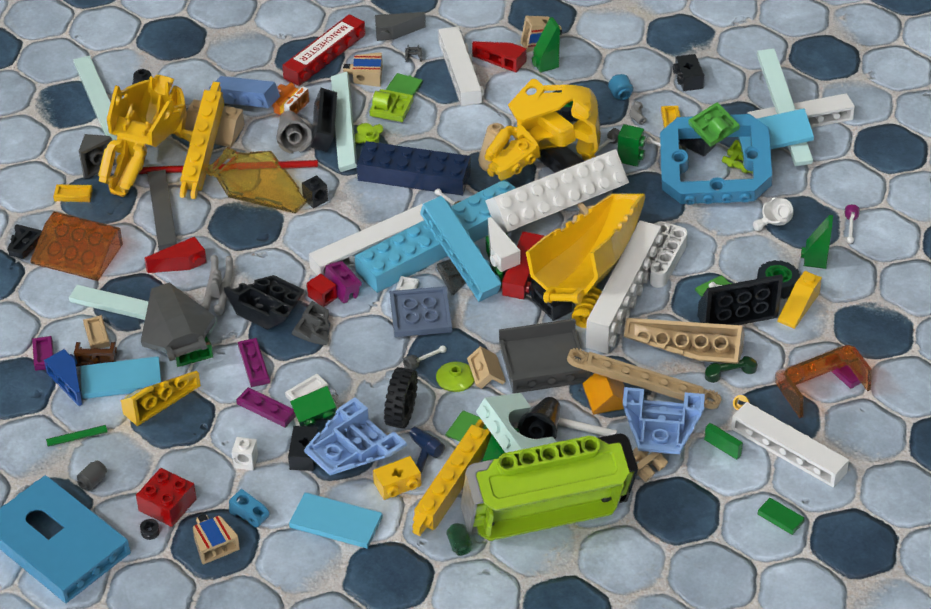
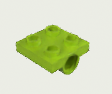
(390, 105)

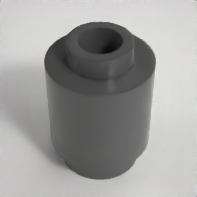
(91, 475)

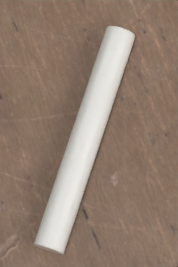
(586, 427)

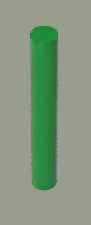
(76, 435)

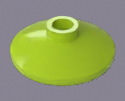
(455, 376)

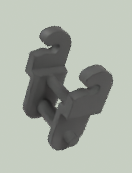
(407, 53)

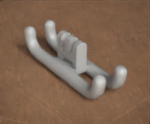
(215, 286)

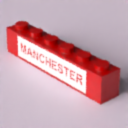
(323, 50)

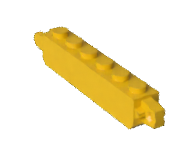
(202, 141)
(450, 479)

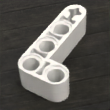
(671, 250)

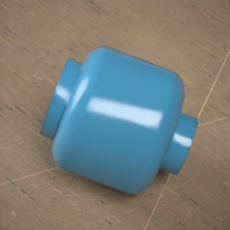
(620, 86)

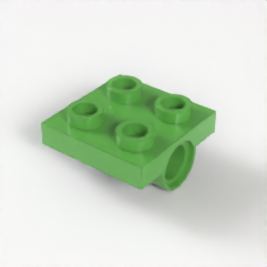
(713, 124)

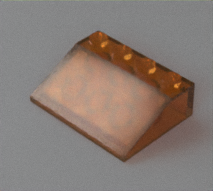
(77, 246)

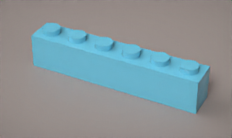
(460, 248)

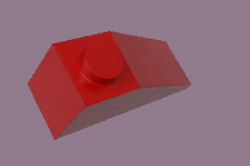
(500, 54)
(178, 257)

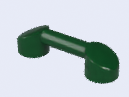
(713, 371)

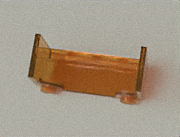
(817, 365)

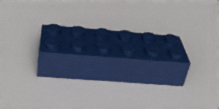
(413, 168)

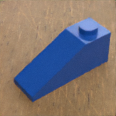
(63, 371)

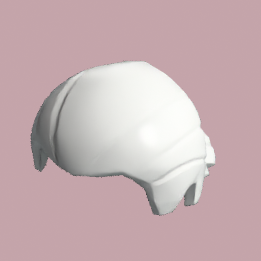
(775, 212)

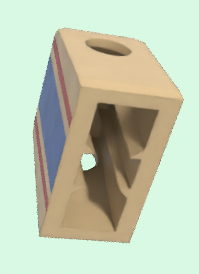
(532, 31)
(366, 69)
(214, 538)

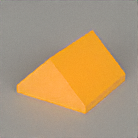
(604, 393)

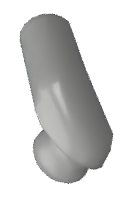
(635, 112)

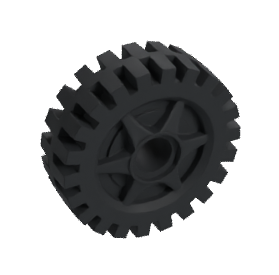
(400, 397)

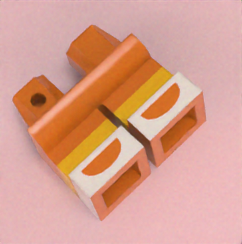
(290, 98)

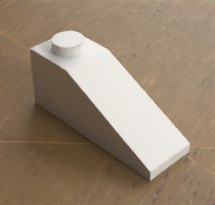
(503, 251)

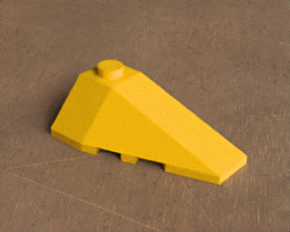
(153, 399)

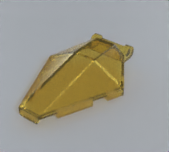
(257, 180)

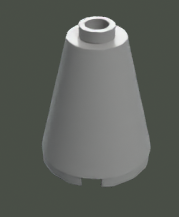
(293, 133)

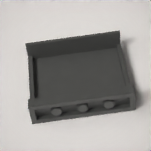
(538, 355)

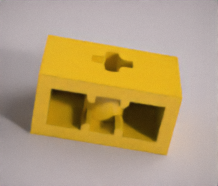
(397, 477)

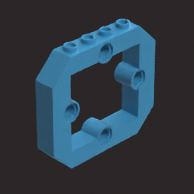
(717, 190)

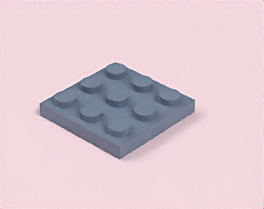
(420, 311)

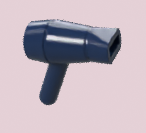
(429, 444)

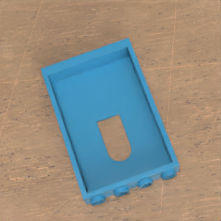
(73, 555)

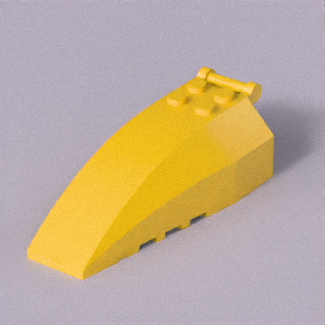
(585, 251)

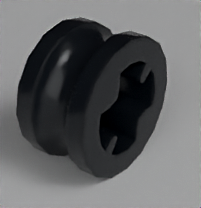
(149, 523)

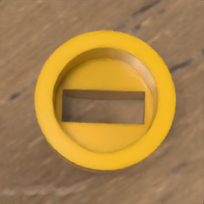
(742, 398)

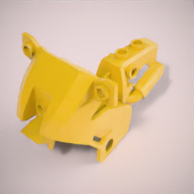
(138, 119)
(544, 128)

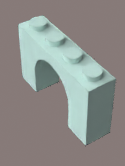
(499, 412)

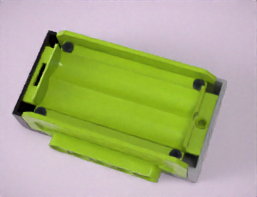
(548, 486)

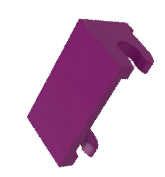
(344, 279)

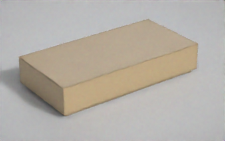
(96, 332)

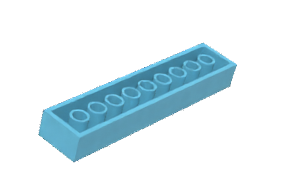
(418, 246)

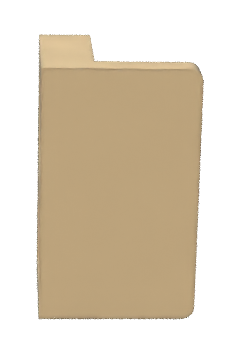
(485, 367)

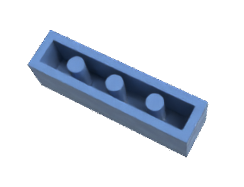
(248, 91)

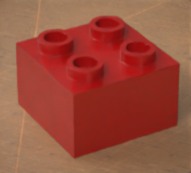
(166, 497)

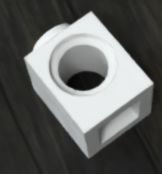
(244, 453)

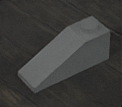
(397, 25)

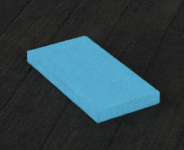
(784, 129)
(119, 377)
(335, 520)

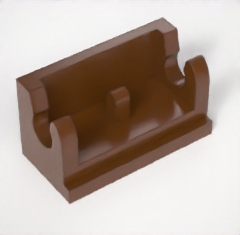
(95, 355)

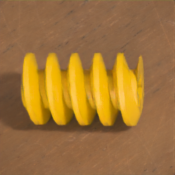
(583, 310)

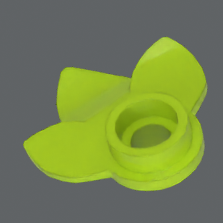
(367, 132)

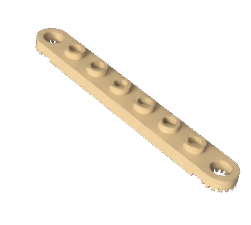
(639, 376)

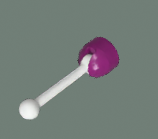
(851, 216)

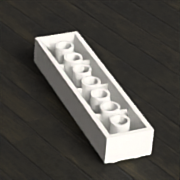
(557, 191)
(623, 287)

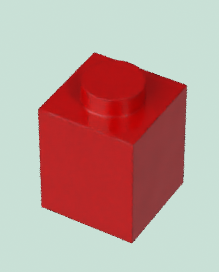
(321, 290)

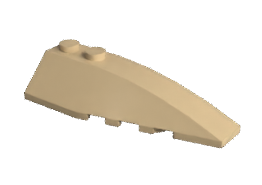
(689, 339)

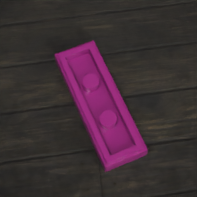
(253, 362)
(266, 407)

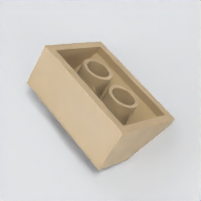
(230, 124)

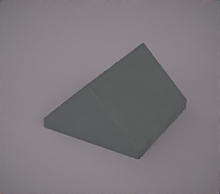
(91, 153)

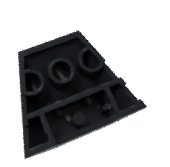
(265, 301)

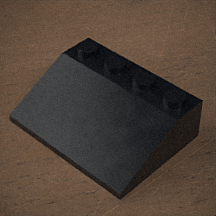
(741, 302)

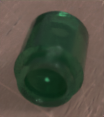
(459, 539)

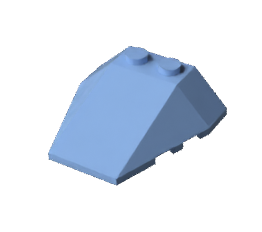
(659, 424)
(351, 440)

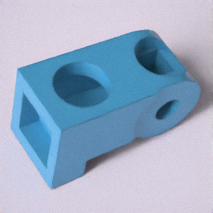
(248, 508)

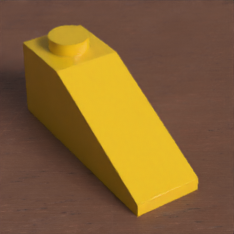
(800, 300)

